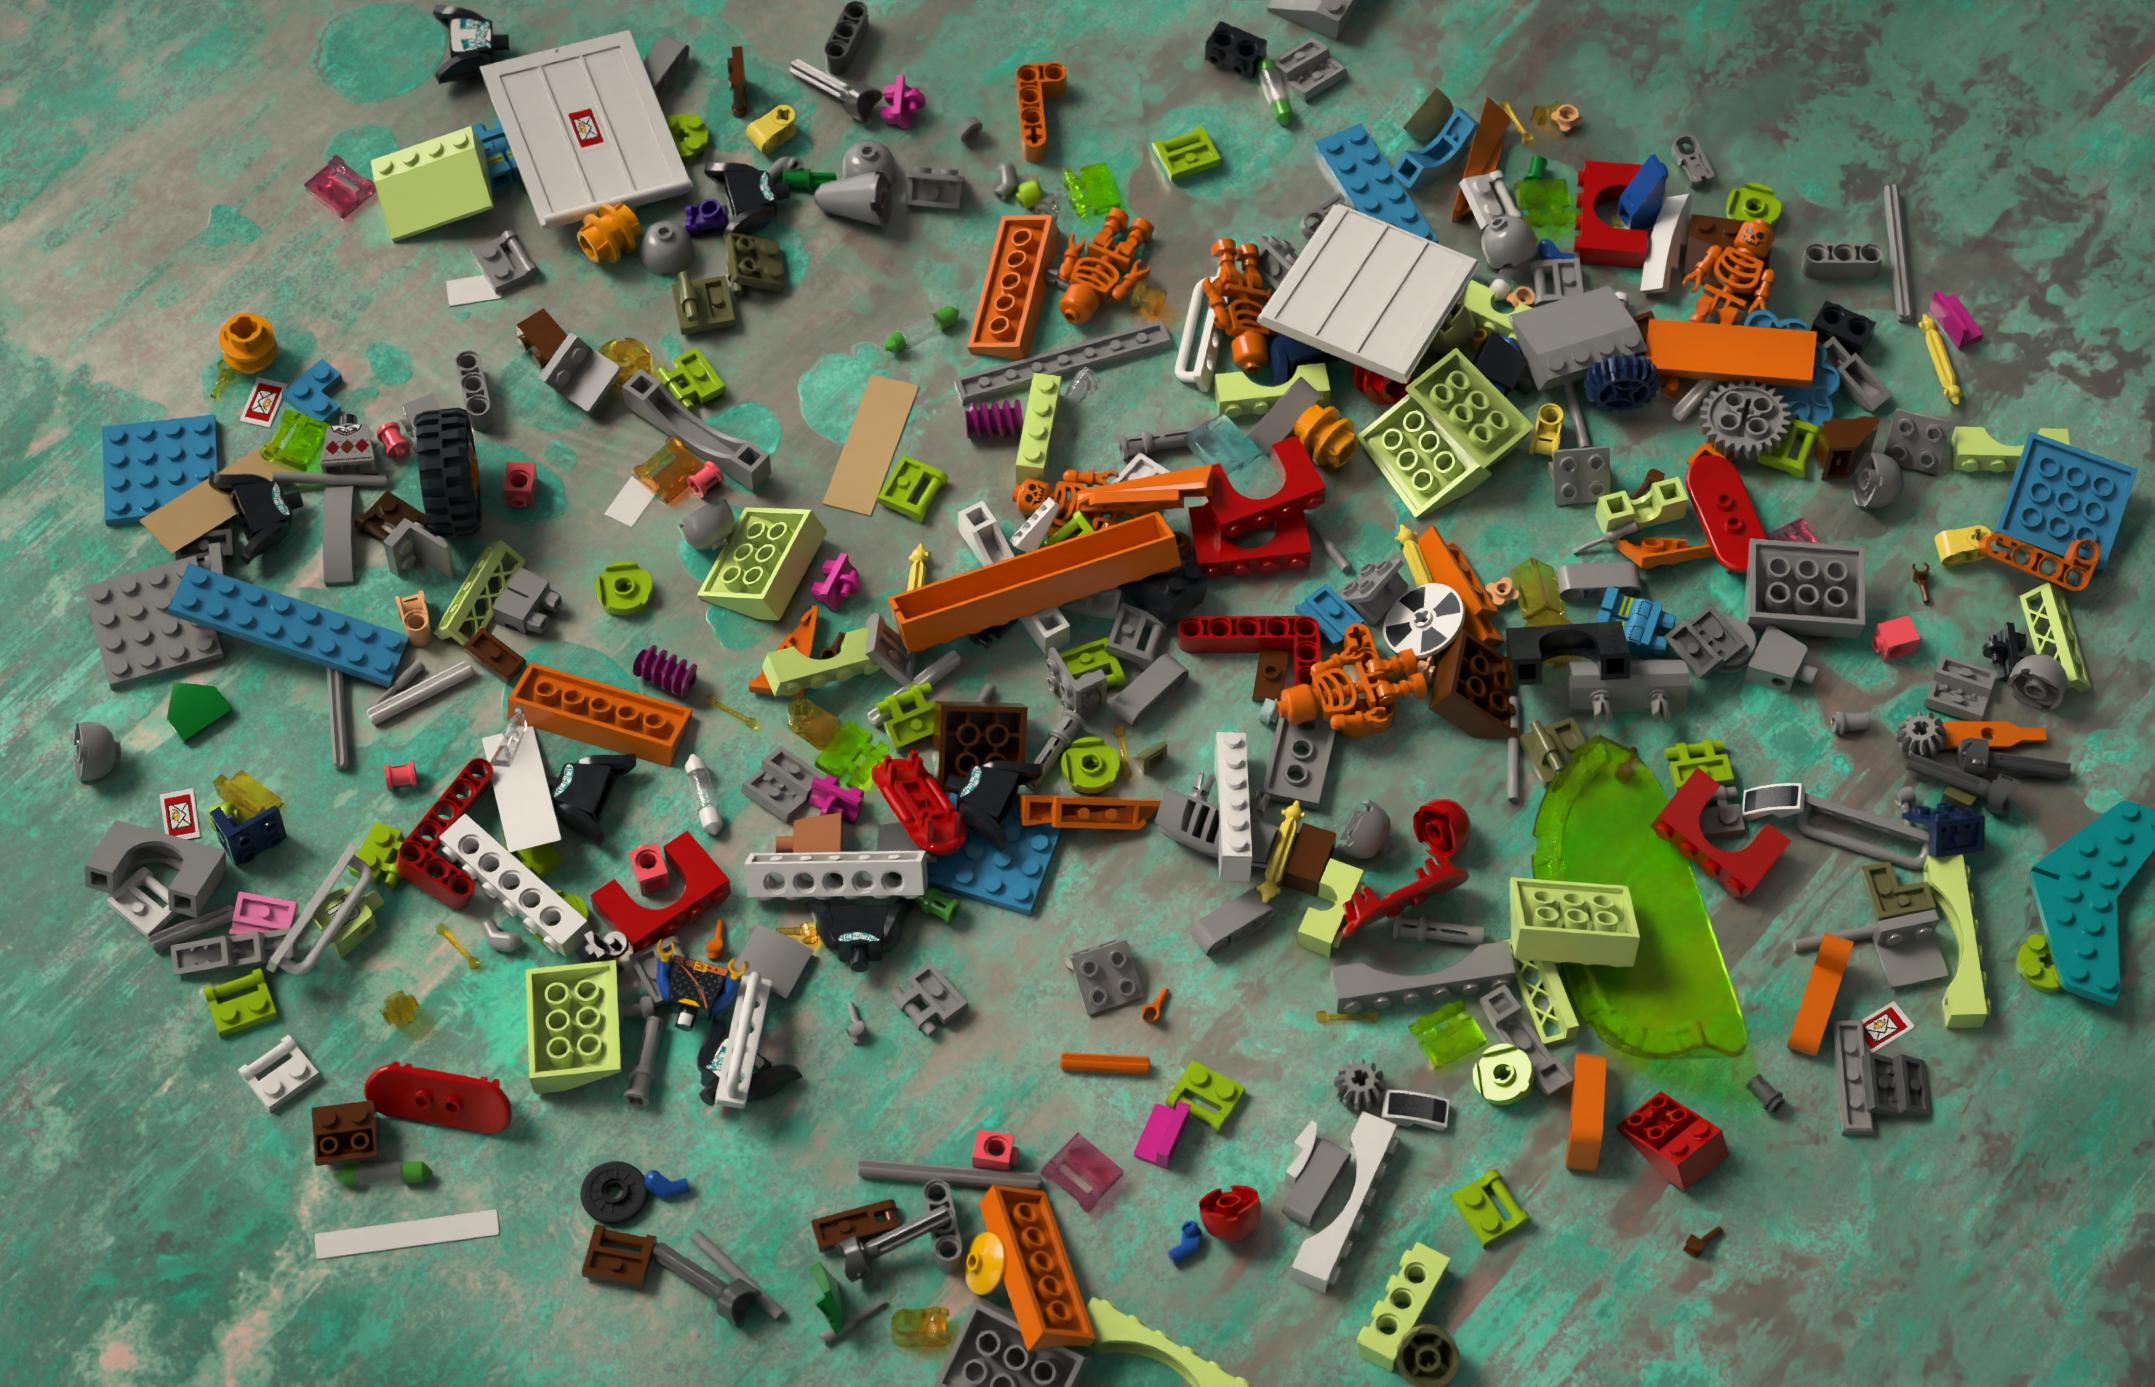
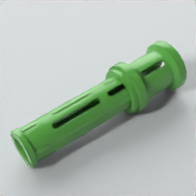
(932, 900)

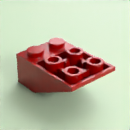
(1675, 1140)

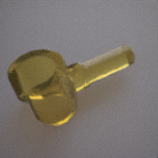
(1541, 114)
(224, 375)
(806, 930)

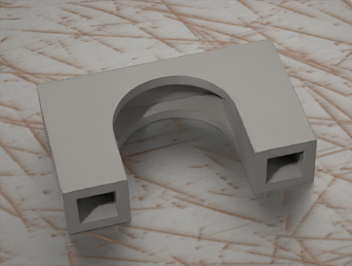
(130, 846)

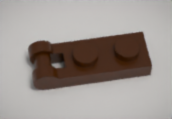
(858, 1221)

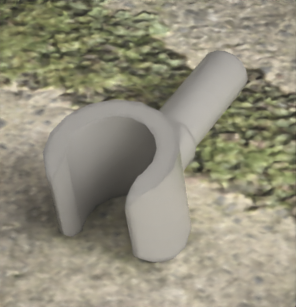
(1903, 798)
(857, 1030)

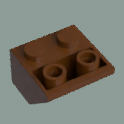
(1842, 444)
(345, 1132)

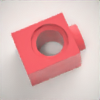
(518, 475)
(1896, 639)
(653, 878)
(988, 1141)

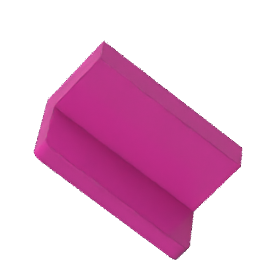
(1955, 320)
(1162, 1134)

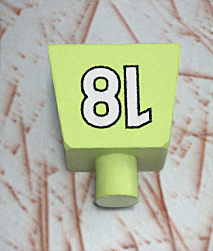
(357, 925)

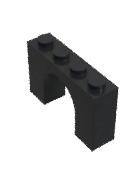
(1599, 642)

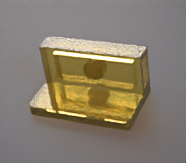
(1536, 588)
(246, 794)

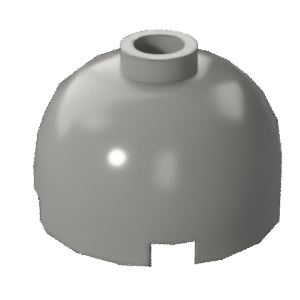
(866, 158)
(1507, 241)
(666, 248)
(1877, 480)
(709, 526)
(2038, 681)
(94, 751)
(1366, 832)

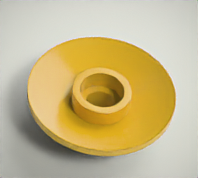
(985, 1263)

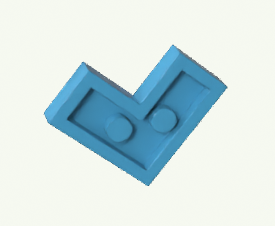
(310, 392)

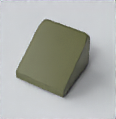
(1151, 757)
(1959, 797)

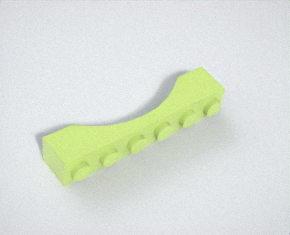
(1964, 999)
(1128, 1335)

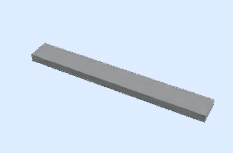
(1063, 362)

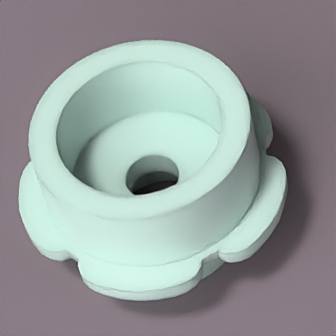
(1269, 711)

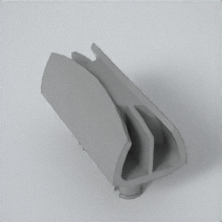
(1652, 686)
(1196, 821)

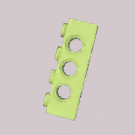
(1419, 1262)

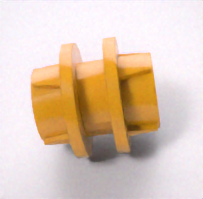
(614, 230)
(248, 343)
(1326, 435)

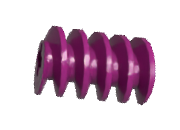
(993, 418)
(665, 672)

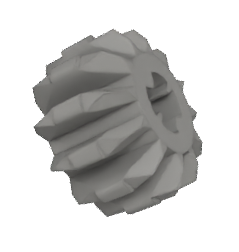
(1921, 735)
(1358, 1094)

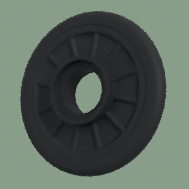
(614, 1210)

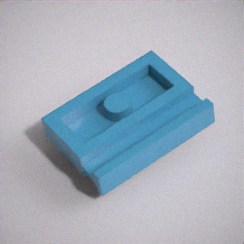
(1331, 614)

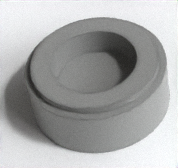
(969, 129)

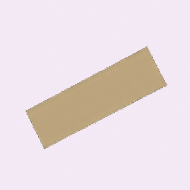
(870, 445)
(204, 507)

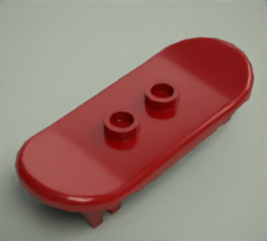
(1723, 510)
(920, 804)
(1371, 909)
(439, 1098)

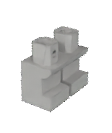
(524, 601)

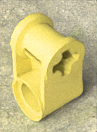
(771, 131)
(1547, 435)
(1960, 545)

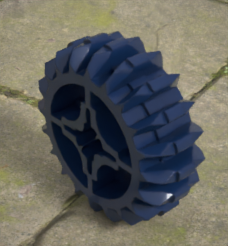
(1621, 382)

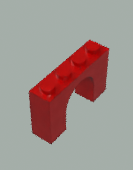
(1597, 241)
(1301, 490)
(1220, 558)
(1681, 827)
(644, 927)

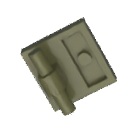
(753, 263)
(702, 304)
(1551, 747)

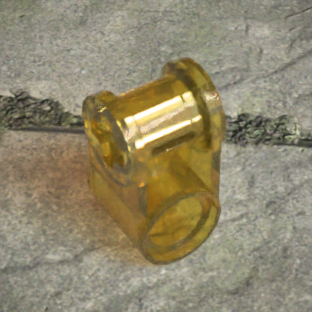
(813, 724)
(923, 1327)

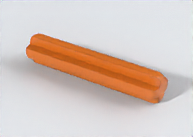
(1105, 1063)

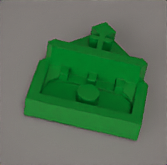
(195, 709)
(833, 1303)

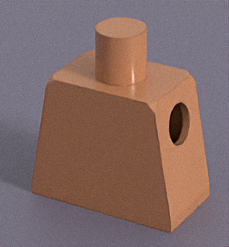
(813, 835)

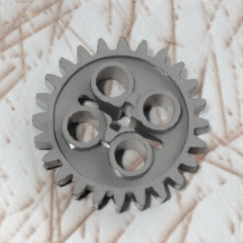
(1765, 423)

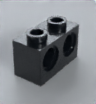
(1235, 49)
(1849, 328)

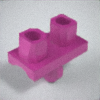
(904, 100)
(840, 582)
(832, 799)

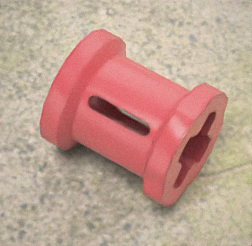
(393, 440)
(705, 479)
(400, 775)

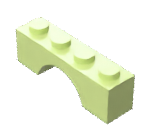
(1240, 396)
(1037, 427)
(1976, 450)
(792, 671)

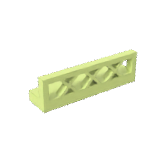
(472, 588)
(2060, 628)
(1553, 992)

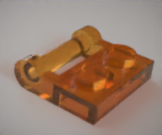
(672, 478)

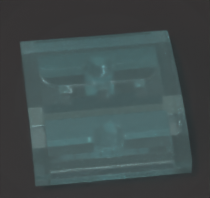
(1221, 443)

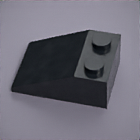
(1169, 593)

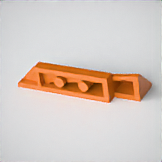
(1484, 151)
(1148, 493)
(1451, 568)
(1085, 811)

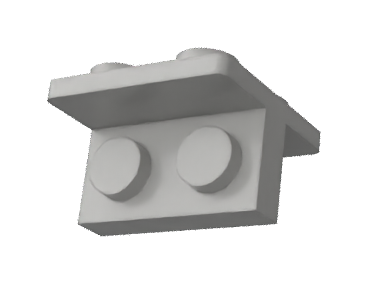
(934, 189)
(1275, 259)
(1917, 440)
(1580, 474)
(1375, 589)

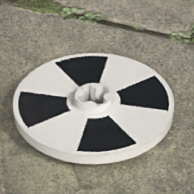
(1435, 604)

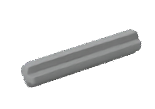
(191, 927)

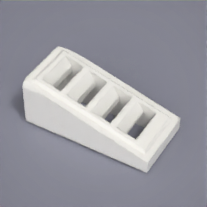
(1036, 527)

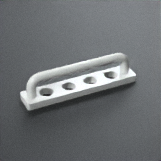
(1209, 344)
(348, 858)
(729, 1090)

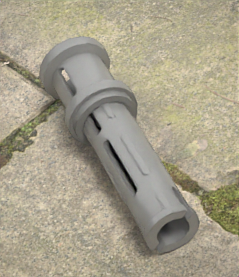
(1148, 443)
(1058, 741)
(1473, 935)
(642, 1073)

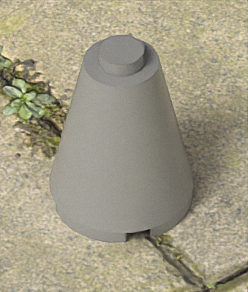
(858, 197)

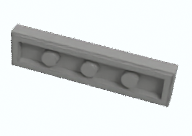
(1847, 1049)

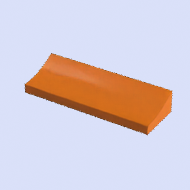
(1014, 286)
(1732, 352)
(600, 714)
(1037, 1269)

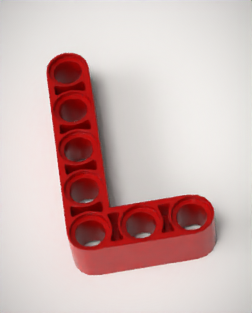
(1262, 636)
(432, 825)

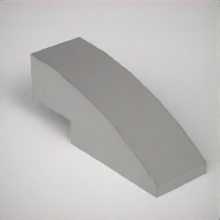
(1856, 378)

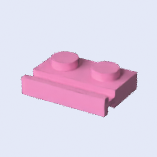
(262, 914)

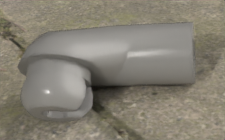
(784, 164)
(1009, 181)
(501, 940)

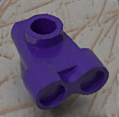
(706, 216)

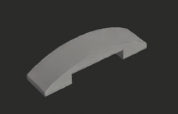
(338, 535)
(1513, 1029)

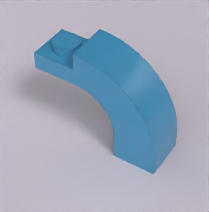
(1435, 160)

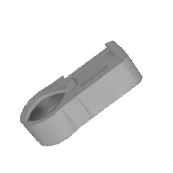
(1695, 165)
(1320, 214)

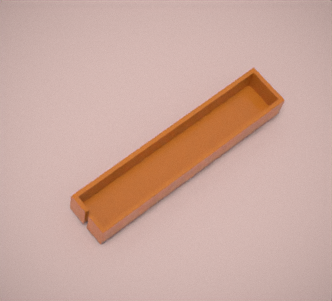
(1034, 582)

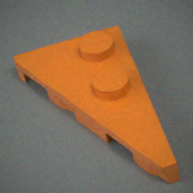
(1662, 551)
(802, 640)

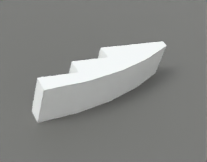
(1665, 243)

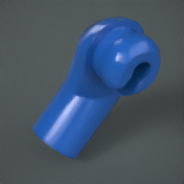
(1549, 251)
(663, 1187)
(1189, 1243)

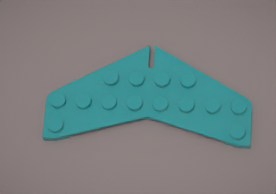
(2079, 893)

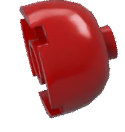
(1442, 826)
(1231, 1214)

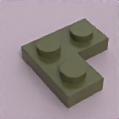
(1888, 898)

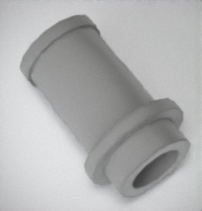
(1849, 722)

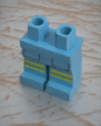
(496, 151)
(1639, 621)

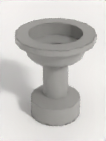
(644, 1008)

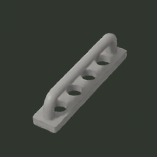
(1867, 820)

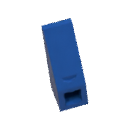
(1644, 195)

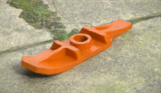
(2003, 733)

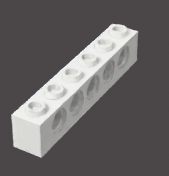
(468, 835)
(878, 864)

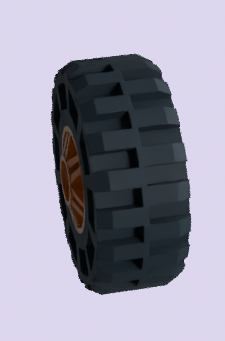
(448, 472)

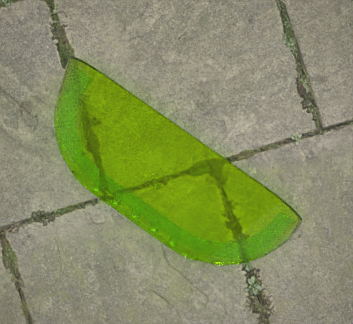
(1599, 832)

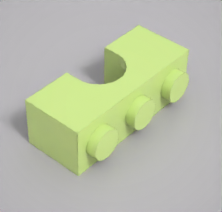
(1481, 302)
(1662, 504)
(1323, 929)

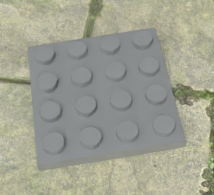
(135, 628)

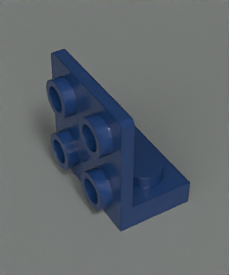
(1950, 829)
(251, 837)

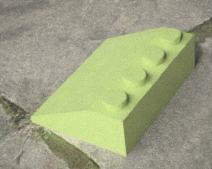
(433, 183)
(1470, 409)
(1420, 458)
(763, 561)
(1573, 922)
(572, 1025)

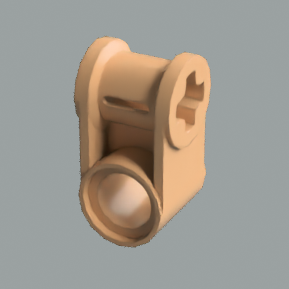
(414, 615)

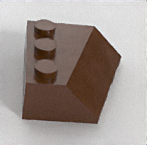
(1711, 231)
(1474, 689)
(975, 735)

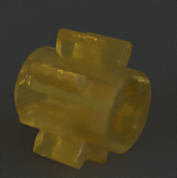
(400, 1009)

